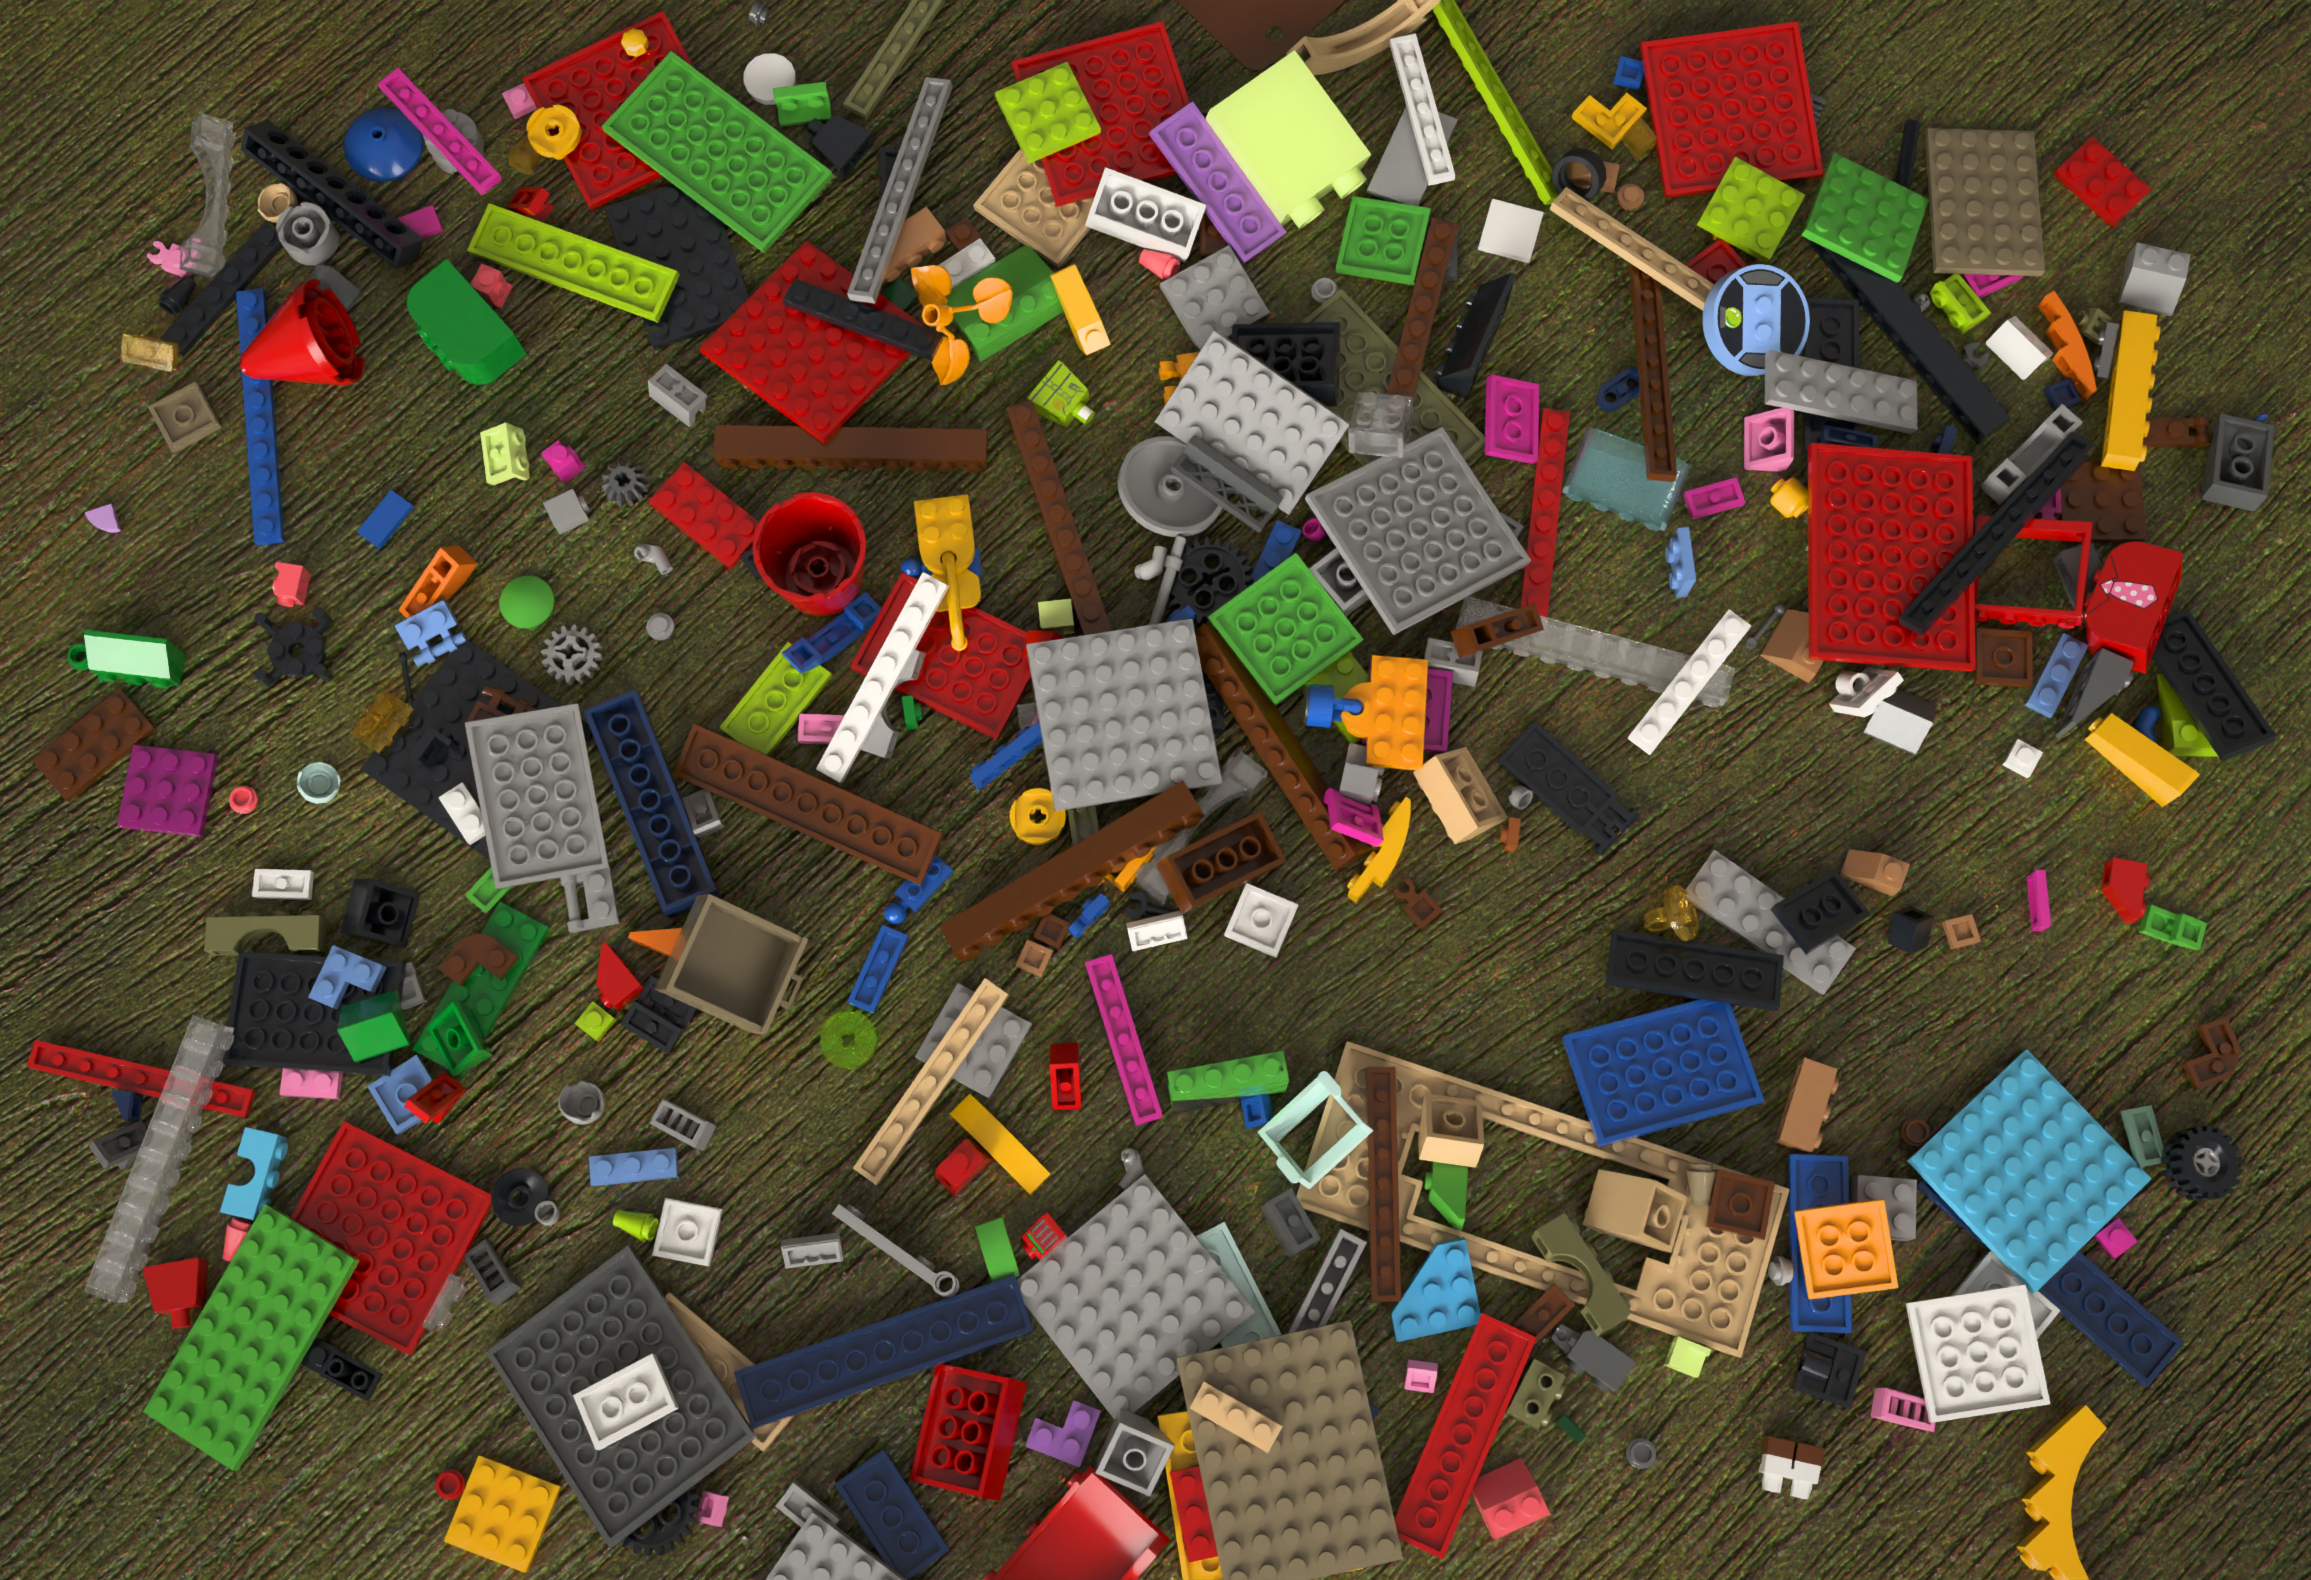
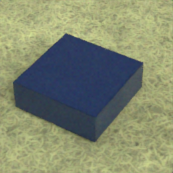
(2063, 393)

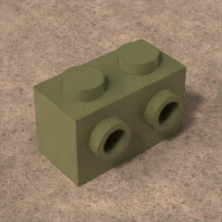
(1535, 1394)

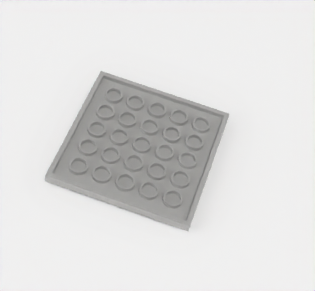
(1417, 530)
(1123, 714)
(1132, 1298)

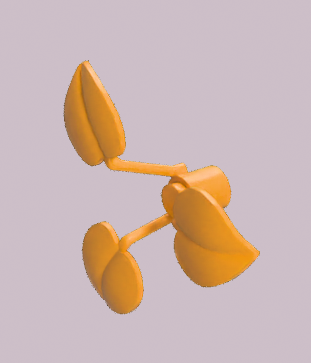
(933, 286)

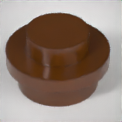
(1915, 1132)

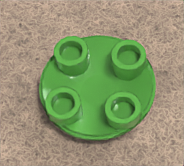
(527, 602)

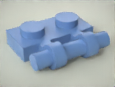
(426, 625)

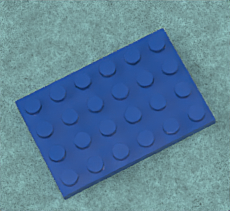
(1662, 1070)

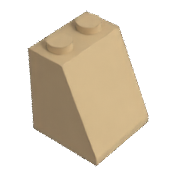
(1635, 1210)

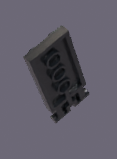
(1567, 787)

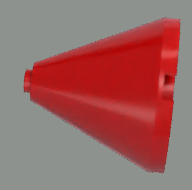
(306, 341)

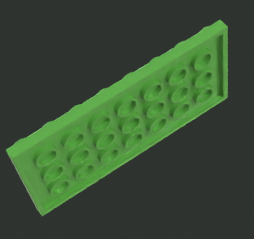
(717, 151)
(251, 1337)

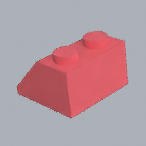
(1509, 1498)

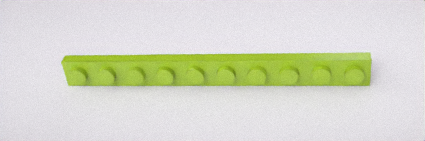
(1497, 99)

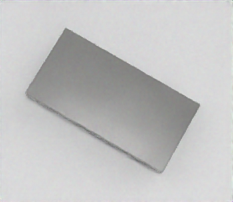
(1401, 171)

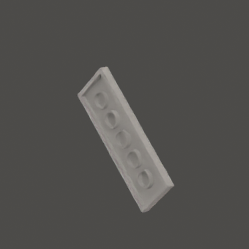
(1840, 392)
(1744, 908)

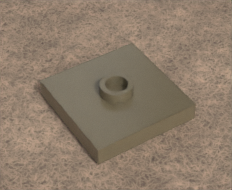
(184, 417)

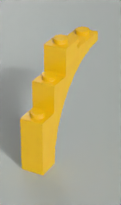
(2050, 1501)

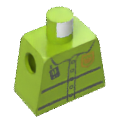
(1061, 397)

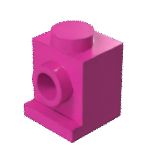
(563, 461)

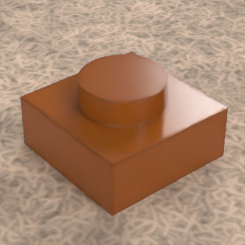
(1510, 834)

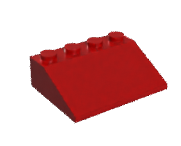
(968, 1431)

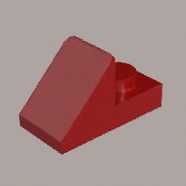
(531, 203)
(435, 1098)

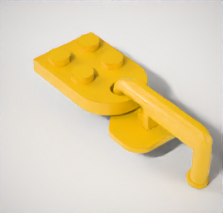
(943, 535)

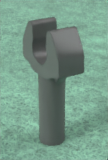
(1970, 359)

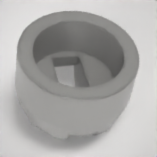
(1520, 797)
(544, 1209)

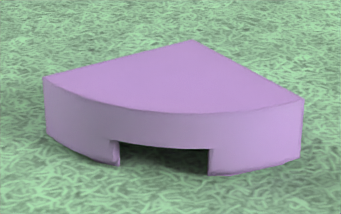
(104, 518)

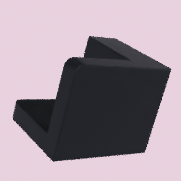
(1910, 929)

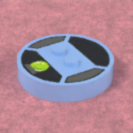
(1752, 314)

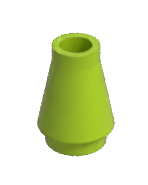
(638, 1224)

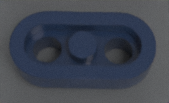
(1619, 390)

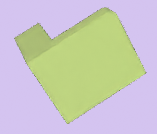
(1056, 615)
(1686, 1356)

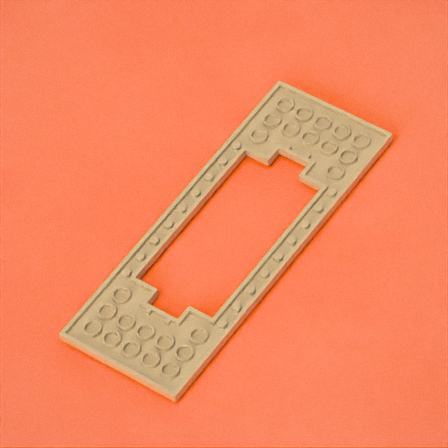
(1700, 1294)

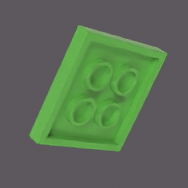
(1383, 240)

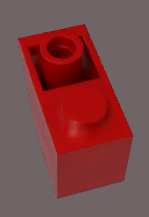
(2124, 887)

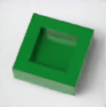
(912, 712)

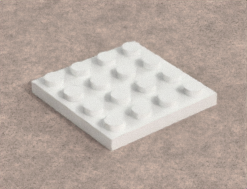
(1977, 1353)

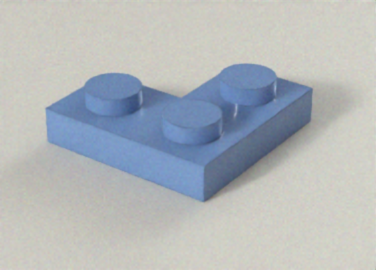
(341, 970)

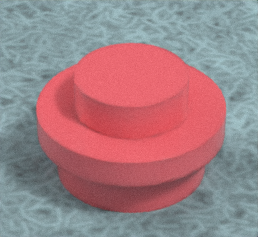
(243, 799)

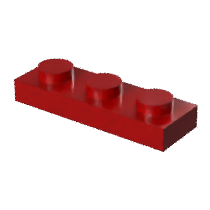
(1193, 1513)

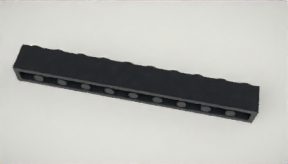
(1920, 345)

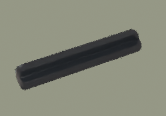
(1908, 153)

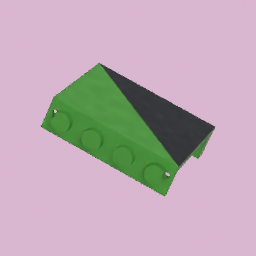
(1227, 1082)

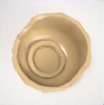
(275, 200)

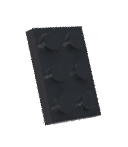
(1820, 911)

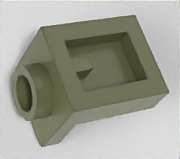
(2090, 321)

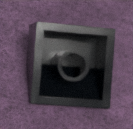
(380, 912)

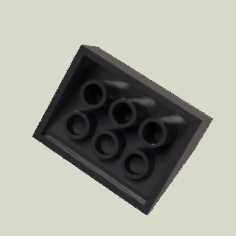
(1474, 336)
(1299, 352)

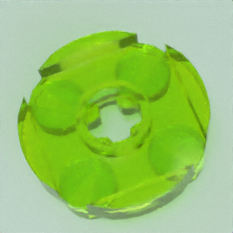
(849, 1056)

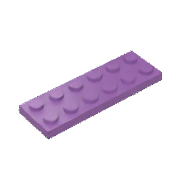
(1217, 182)

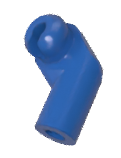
(2146, 721)

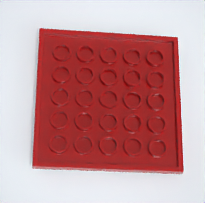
(593, 88)
(1131, 90)
(1730, 99)
(801, 362)
(402, 1224)

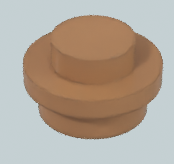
(1630, 196)

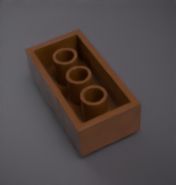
(1221, 862)

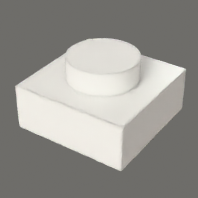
(2022, 758)

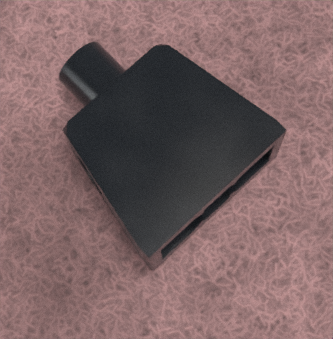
(840, 144)

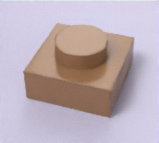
(1961, 931)
(1034, 958)

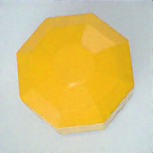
(635, 42)

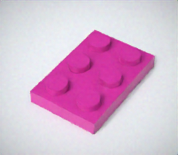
(1512, 419)

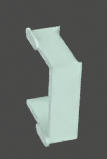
(1294, 1113)

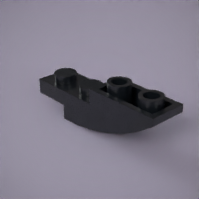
(342, 1368)

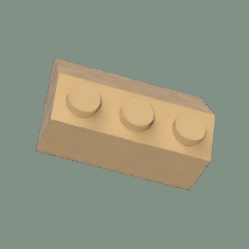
(1460, 795)

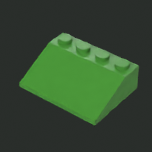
(1031, 305)

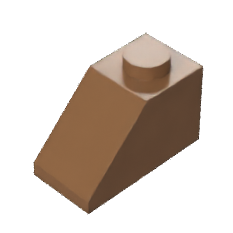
(1875, 871)

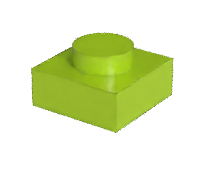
(595, 1021)

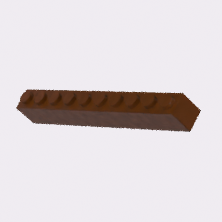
(852, 447)
(1057, 519)
(1275, 746)
(1072, 871)

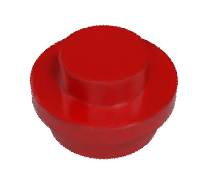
(450, 1484)

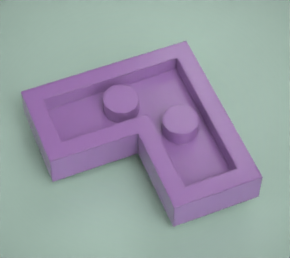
(1067, 1442)

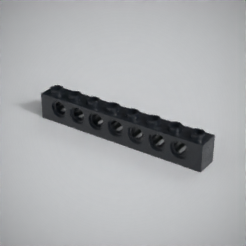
(332, 193)

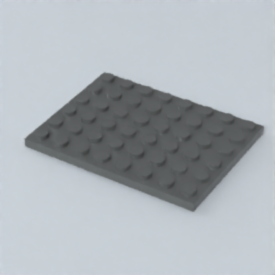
(586, 1337)

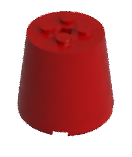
(803, 539)

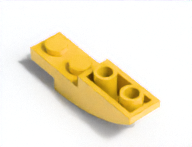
(1382, 864)

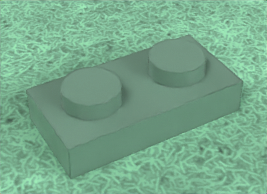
(2143, 1135)

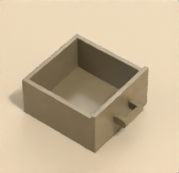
(733, 965)

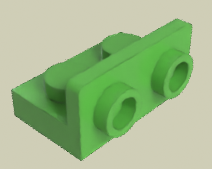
(802, 103)

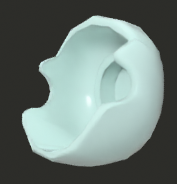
(318, 782)

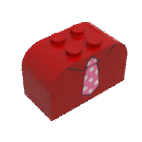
(2132, 601)

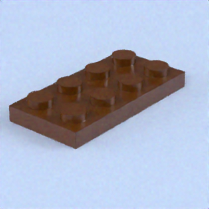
(94, 744)

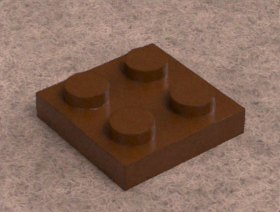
(2003, 658)
(1740, 1204)

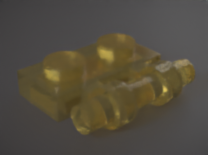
(381, 722)

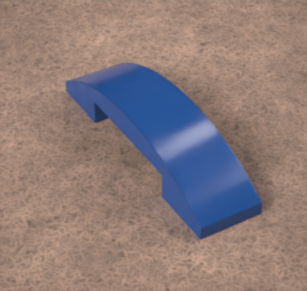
(835, 636)

